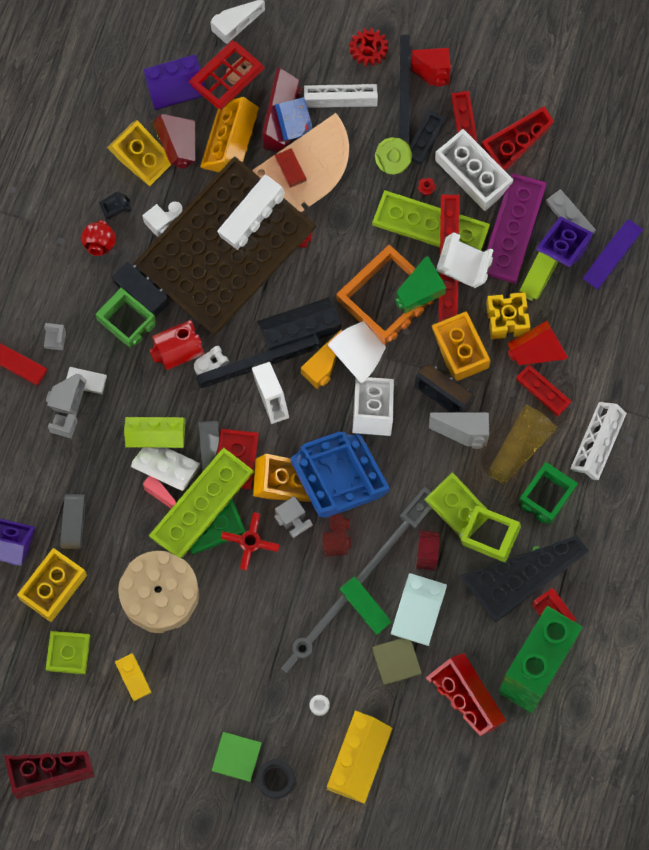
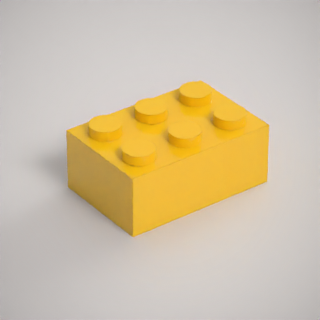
(52, 585)

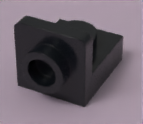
(115, 204)

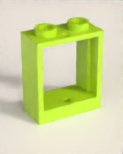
(507, 544)

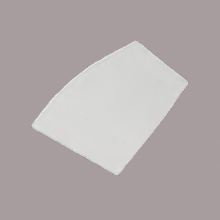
(358, 350)

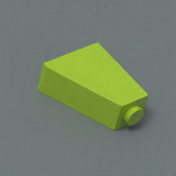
(538, 276)

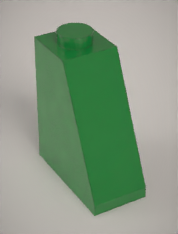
(420, 287)

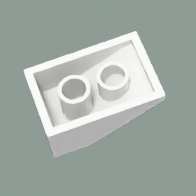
(373, 406)

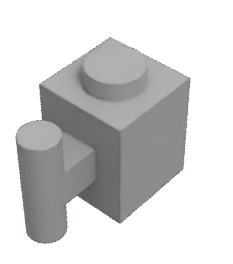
(291, 514)

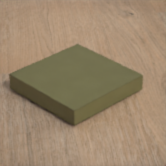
(396, 661)

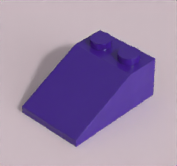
(565, 242)

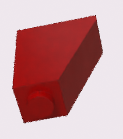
(536, 346)

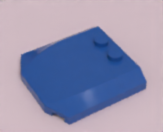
(338, 473)

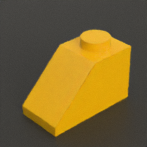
(133, 677)

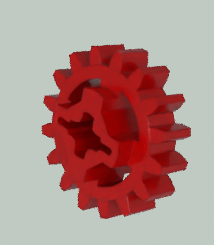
(368, 47)

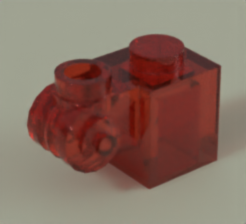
(337, 542)

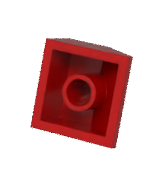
(432, 65)

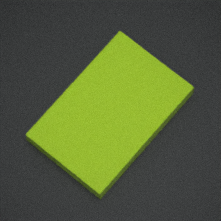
(454, 502)

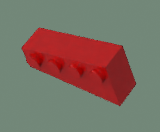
(515, 140)

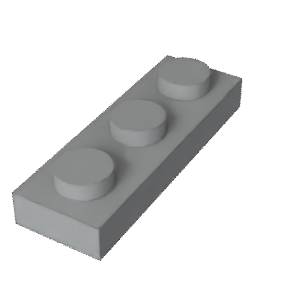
(565, 208)

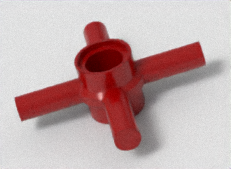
(250, 534)

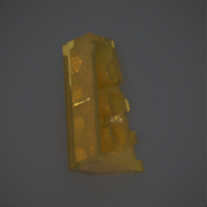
(525, 437)

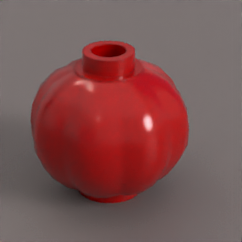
(97, 236)

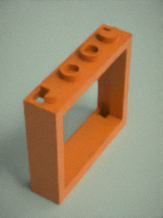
(361, 278)

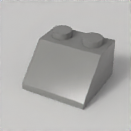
(67, 395)

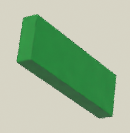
(365, 605)

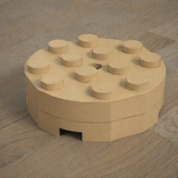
(155, 573)

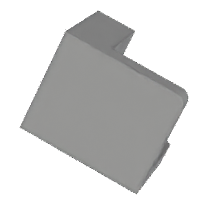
(54, 336)
(63, 425)

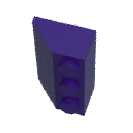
(170, 83)
(15, 541)

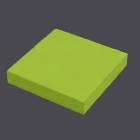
(68, 652)

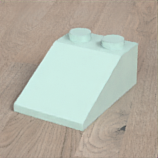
(418, 609)

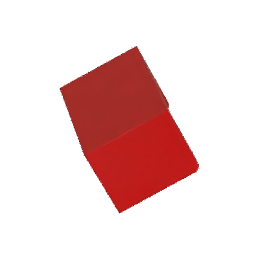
(552, 600)

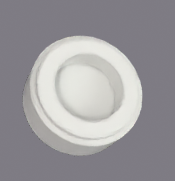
(319, 705)

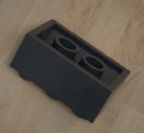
(444, 390)

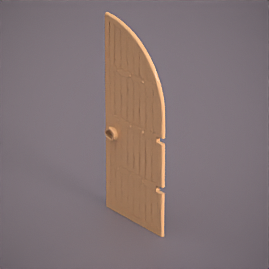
(323, 158)

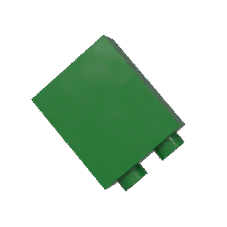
(539, 659)

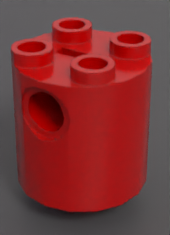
(176, 345)

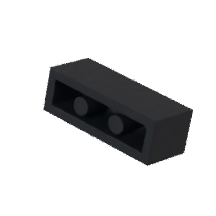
(140, 288)

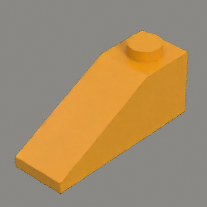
(320, 366)

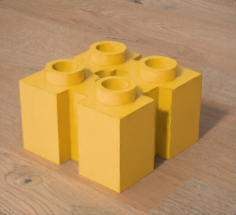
(515, 307)

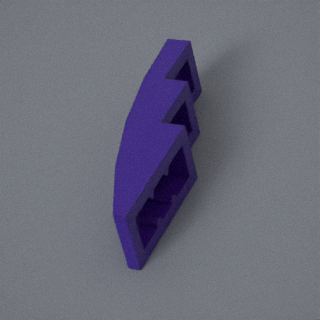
(613, 254)

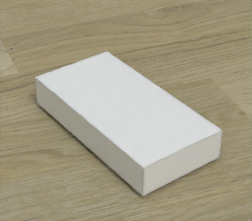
(95, 381)

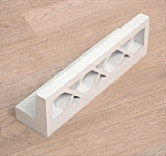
(342, 98)
(603, 440)

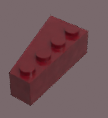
(47, 771)

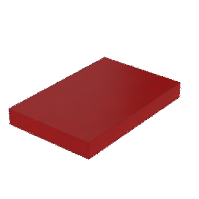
(241, 445)

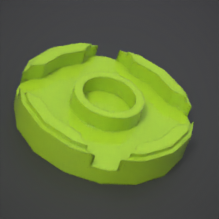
(393, 155)

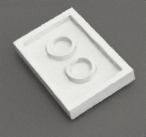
(166, 466)

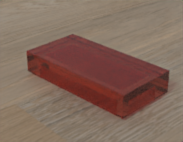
(290, 168)

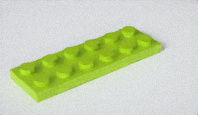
(422, 221)
(201, 503)

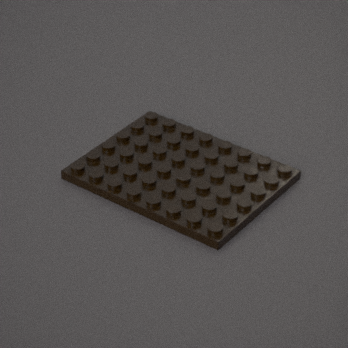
(207, 272)

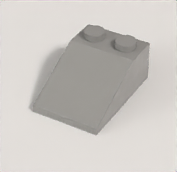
(465, 428)

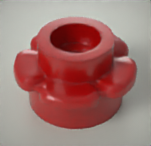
(427, 190)

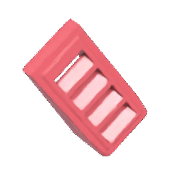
(156, 489)

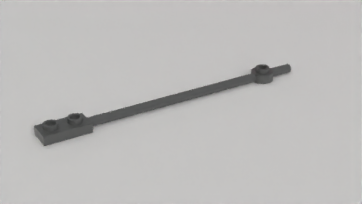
(412, 516)

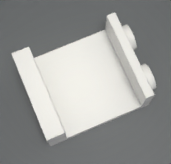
(464, 262)

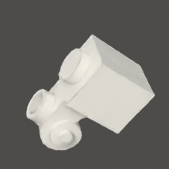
(158, 220)

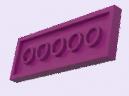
(514, 227)

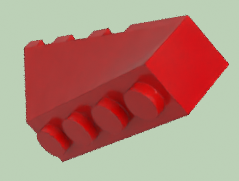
(468, 694)

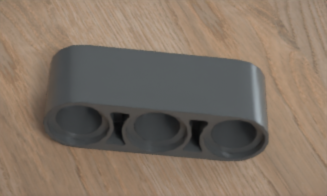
(73, 521)

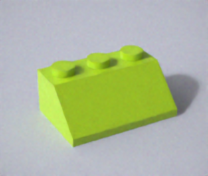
(154, 432)

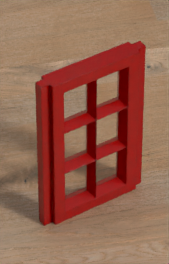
(212, 65)

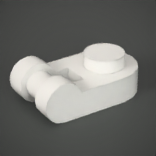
(205, 364)

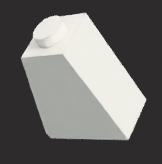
(270, 392)

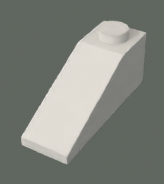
(234, 20)

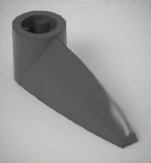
(208, 441)

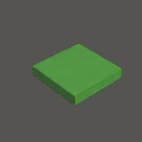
(236, 757)

